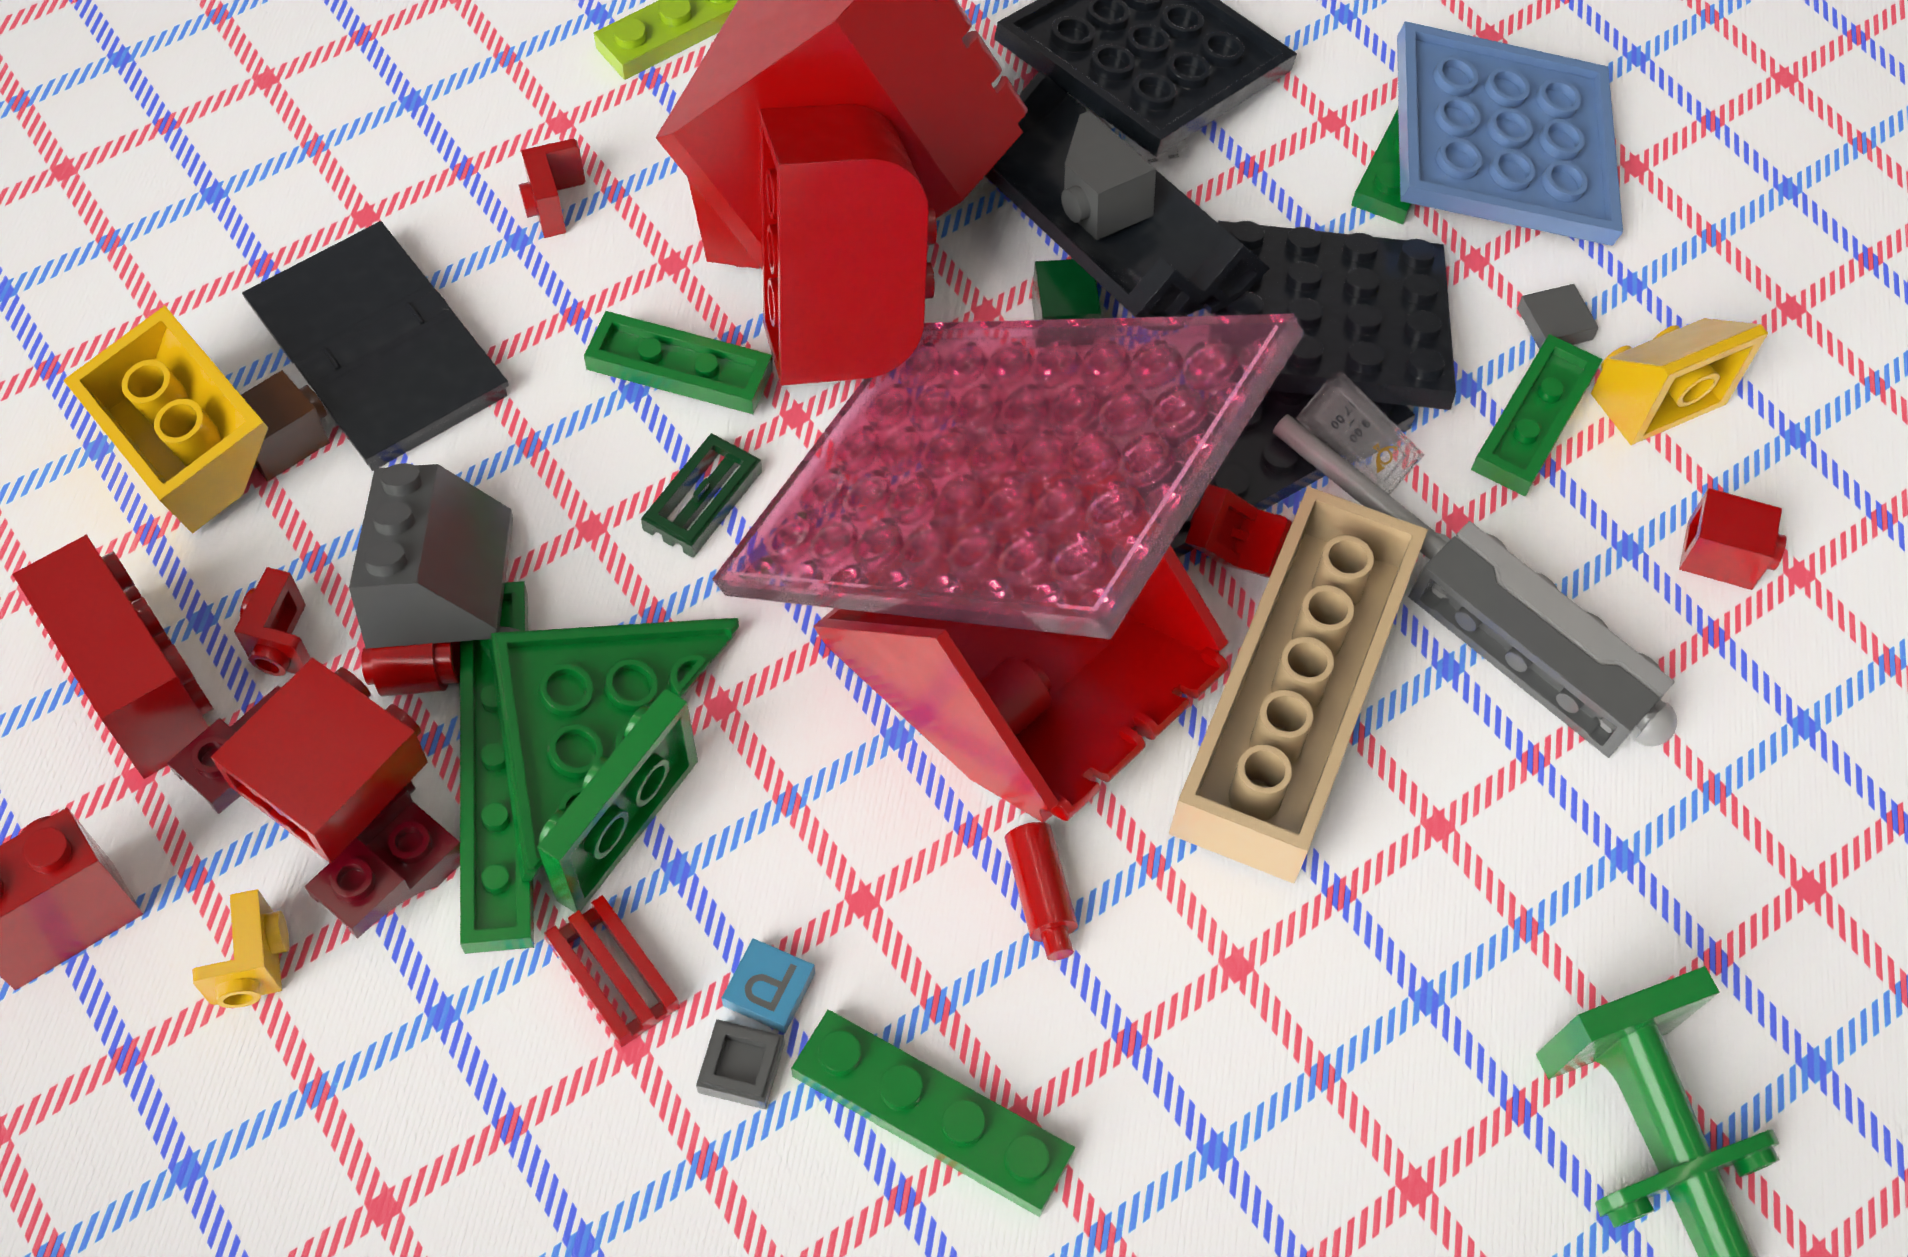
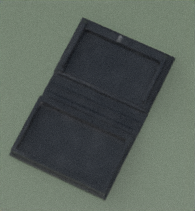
(377, 344)

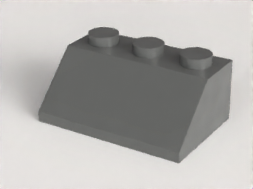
(429, 559)

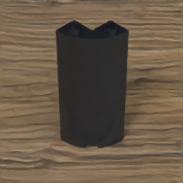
(1154, 267)

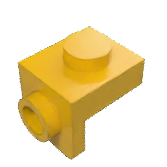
(257, 942)

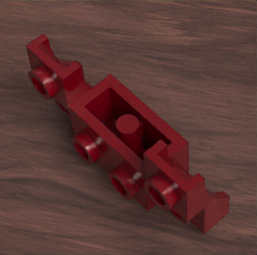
(379, 870)

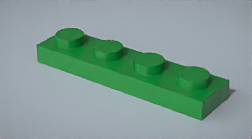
(933, 1112)

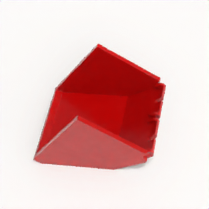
(880, 54)
(1100, 690)

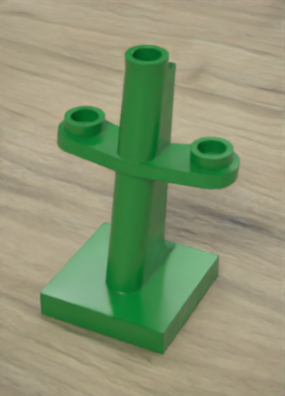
(1630, 1045)

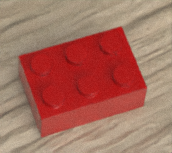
(117, 652)

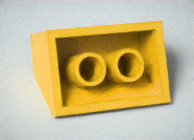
(173, 417)

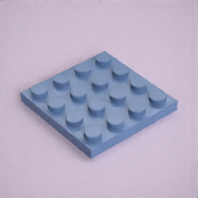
(1507, 134)

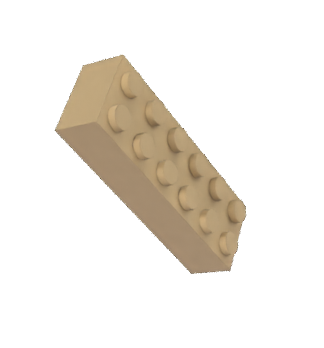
(1298, 685)

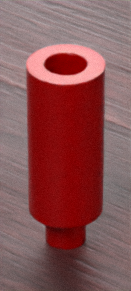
(1042, 888)

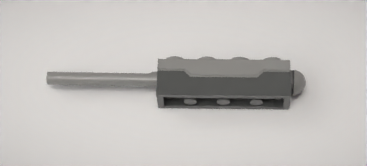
(1519, 620)

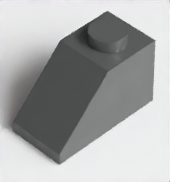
(1105, 180)

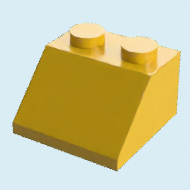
(1675, 375)

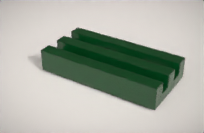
(693, 539)

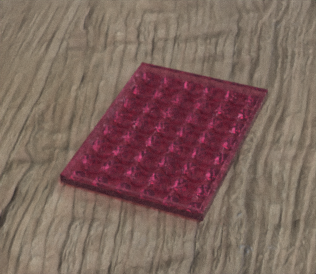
(1014, 471)

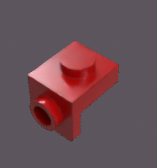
(547, 171)
(1237, 532)
(267, 624)

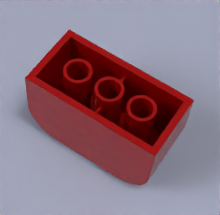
(841, 244)

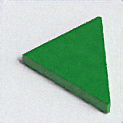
(571, 698)

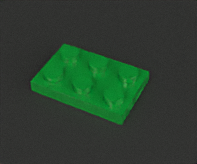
(618, 800)

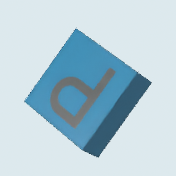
(768, 985)

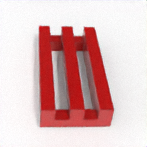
(582, 926)

